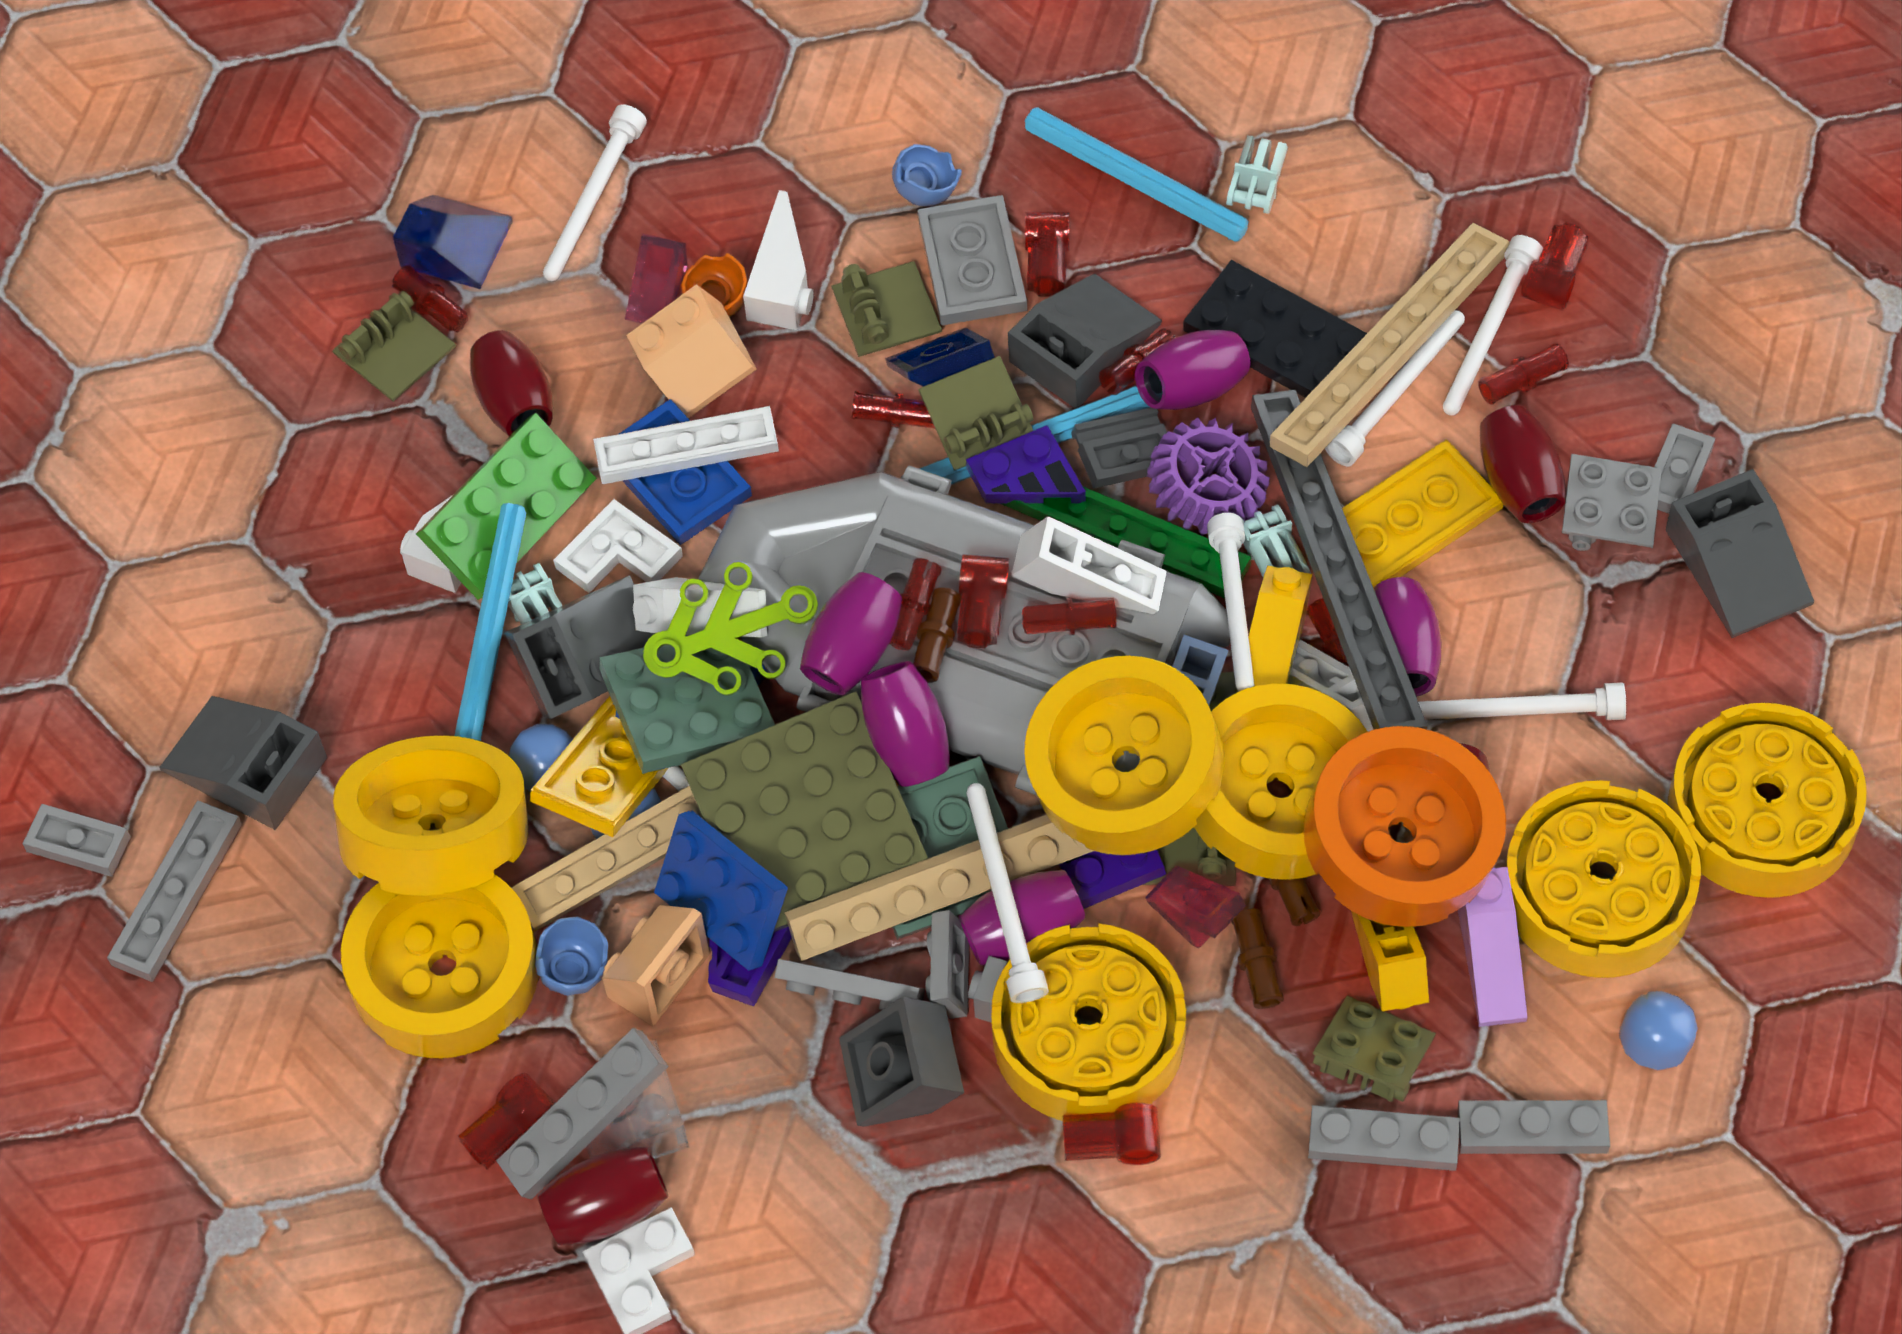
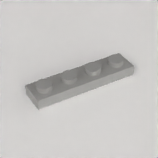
(174, 891)
(582, 1113)

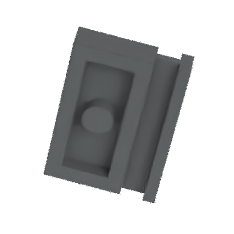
(1118, 446)

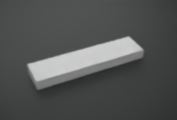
(686, 445)

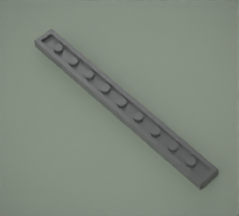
(1341, 575)

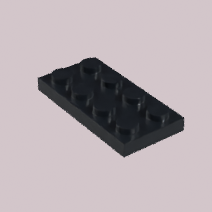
(1282, 331)

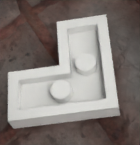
(616, 538)
(626, 1267)

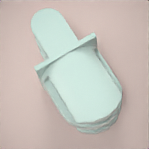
(1253, 182)
(1273, 545)
(532, 600)

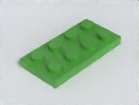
(526, 470)

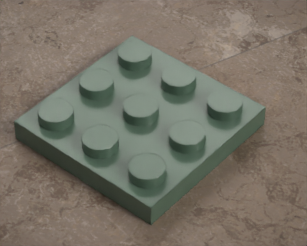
(681, 715)
(946, 822)

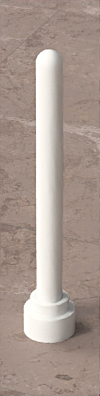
(625, 126)
(1518, 256)
(1349, 442)
(1226, 537)
(1605, 701)
(1025, 980)

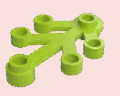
(722, 632)

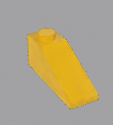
(1278, 623)
(1393, 963)

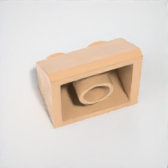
(692, 350)
(657, 962)

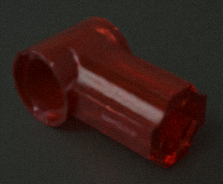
(1046, 242)
(1553, 275)
(981, 589)
(516, 1110)
(1126, 1134)

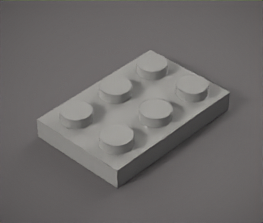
(972, 260)

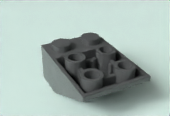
(1077, 336)
(1739, 553)
(564, 647)
(247, 758)

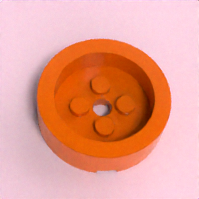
(1436, 793)

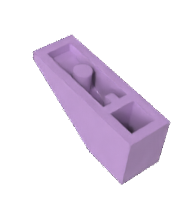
(1494, 952)

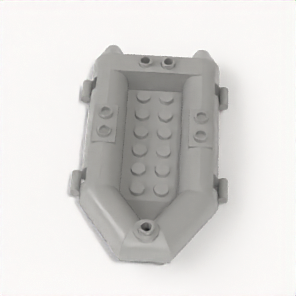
(879, 528)

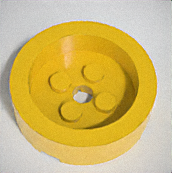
(1087, 727)
(1266, 736)
(451, 781)
(1761, 844)
(1594, 922)
(399, 938)
(1101, 1065)

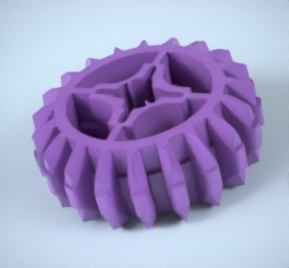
(1198, 454)

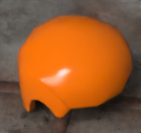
(721, 278)

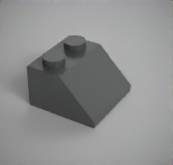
(901, 1062)

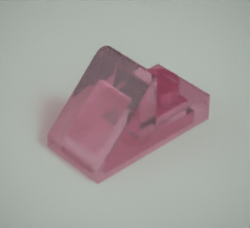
(656, 276)
(1195, 905)

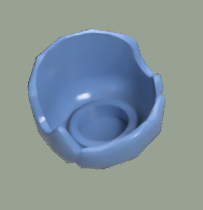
(924, 175)
(537, 750)
(571, 956)
(1658, 1030)

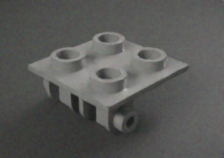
(1610, 502)

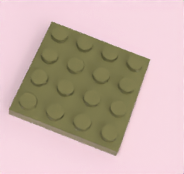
(809, 803)

